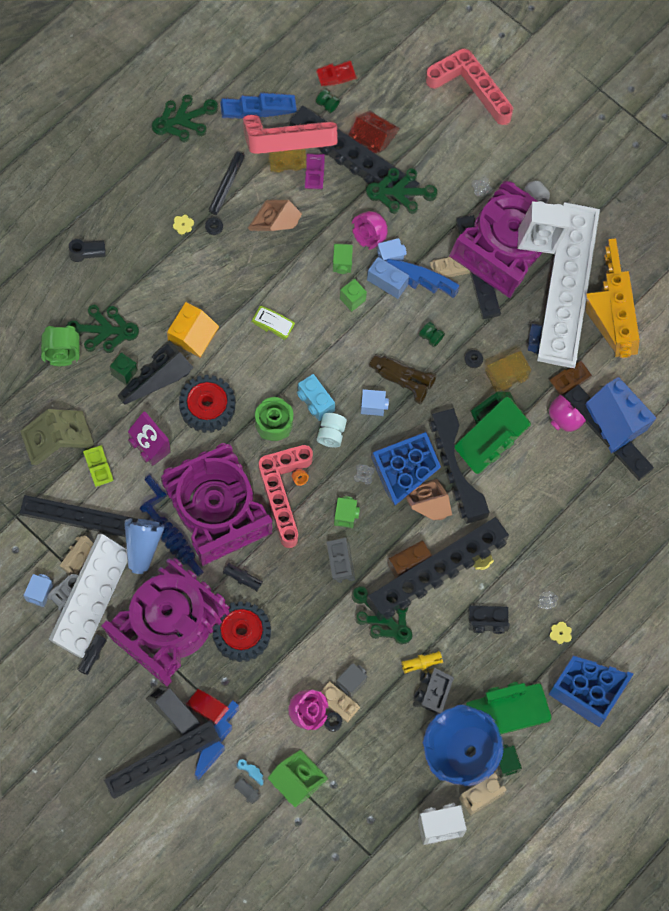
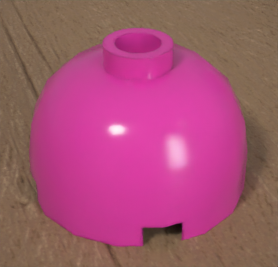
(370, 229)
(564, 415)
(308, 709)

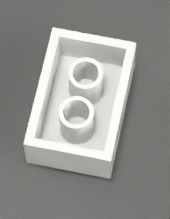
(543, 227)

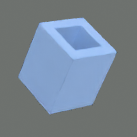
(391, 250)
(374, 402)
(38, 590)

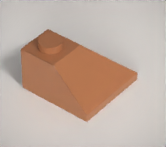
(275, 216)
(430, 500)

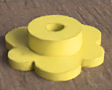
(184, 220)
(483, 564)
(562, 628)

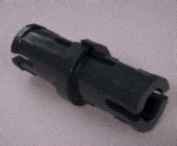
(242, 577)
(92, 654)

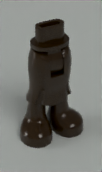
(402, 375)

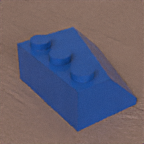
(619, 414)
(405, 466)
(590, 688)

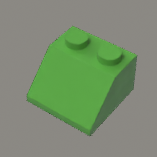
(297, 778)

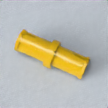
(421, 662)

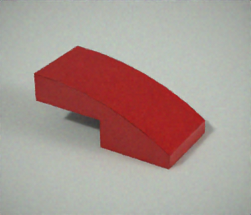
(337, 74)
(207, 706)

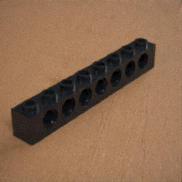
(349, 148)
(492, 530)

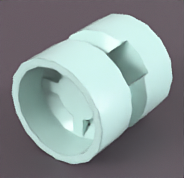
(331, 430)

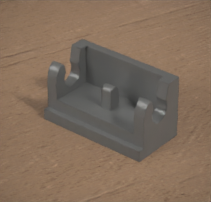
(341, 560)

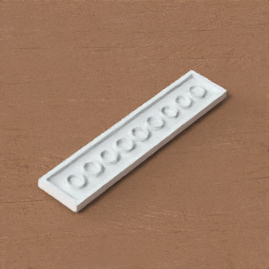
(569, 288)

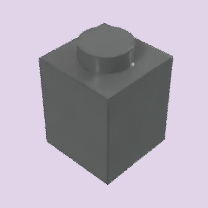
(352, 679)

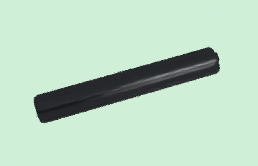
(226, 183)

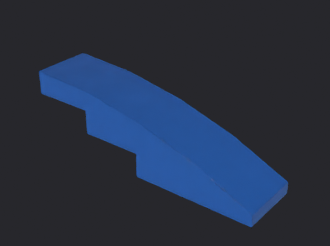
(262, 106)
(426, 278)
(213, 752)

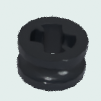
(327, 723)

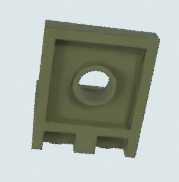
(55, 433)

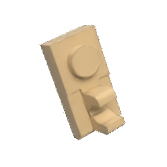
(448, 267)
(77, 556)
(339, 702)

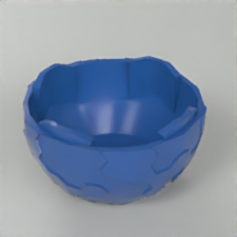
(451, 736)

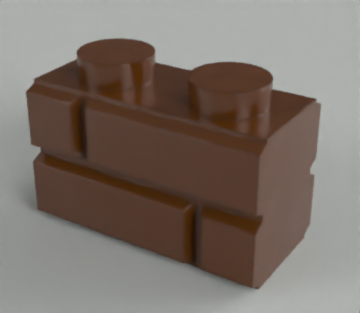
(408, 558)

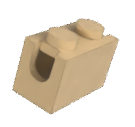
(482, 794)

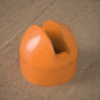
(304, 477)

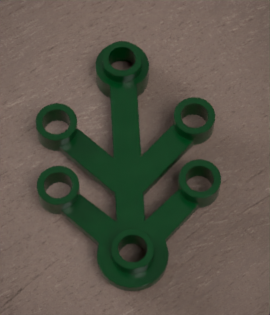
(182, 118)
(399, 191)
(106, 329)
(395, 628)

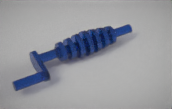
(170, 535)

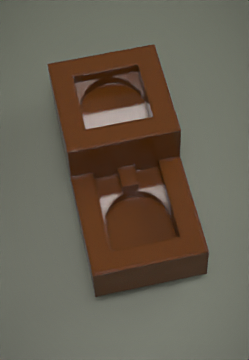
(567, 380)

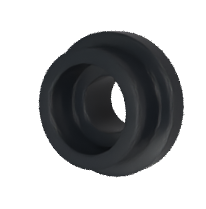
(214, 222)
(473, 363)

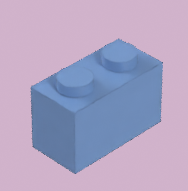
(388, 277)

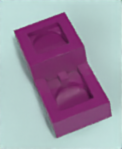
(315, 171)

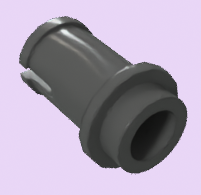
(247, 791)

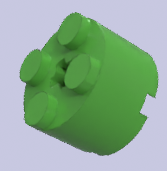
(60, 345)
(274, 429)

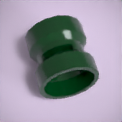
(328, 101)
(432, 334)

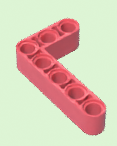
(481, 78)
(287, 138)
(278, 491)

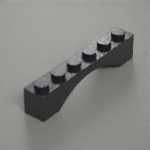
(471, 502)

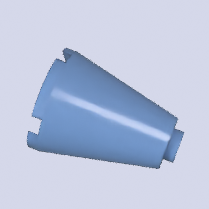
(141, 543)

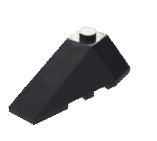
(166, 368)

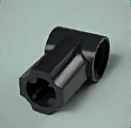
(88, 249)

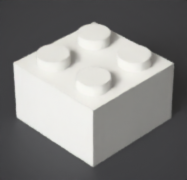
(441, 824)

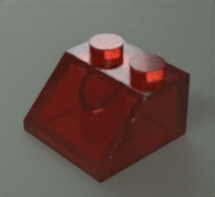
(373, 131)

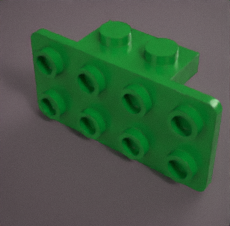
(492, 435)
(515, 706)

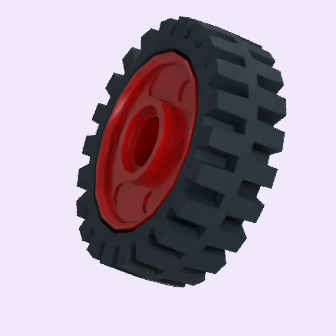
(207, 417)
(242, 646)

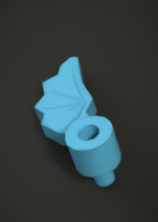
(252, 771)

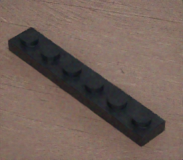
(484, 292)
(627, 454)
(74, 515)
(162, 759)

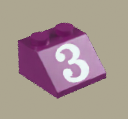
(148, 439)

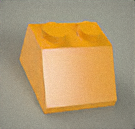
(192, 330)

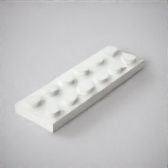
(90, 596)

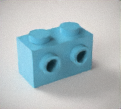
(315, 397)

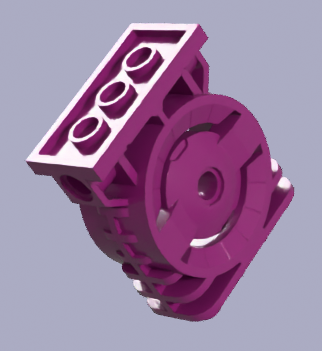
(496, 254)
(232, 535)
(153, 601)

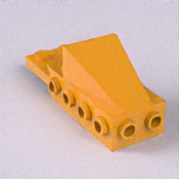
(614, 307)

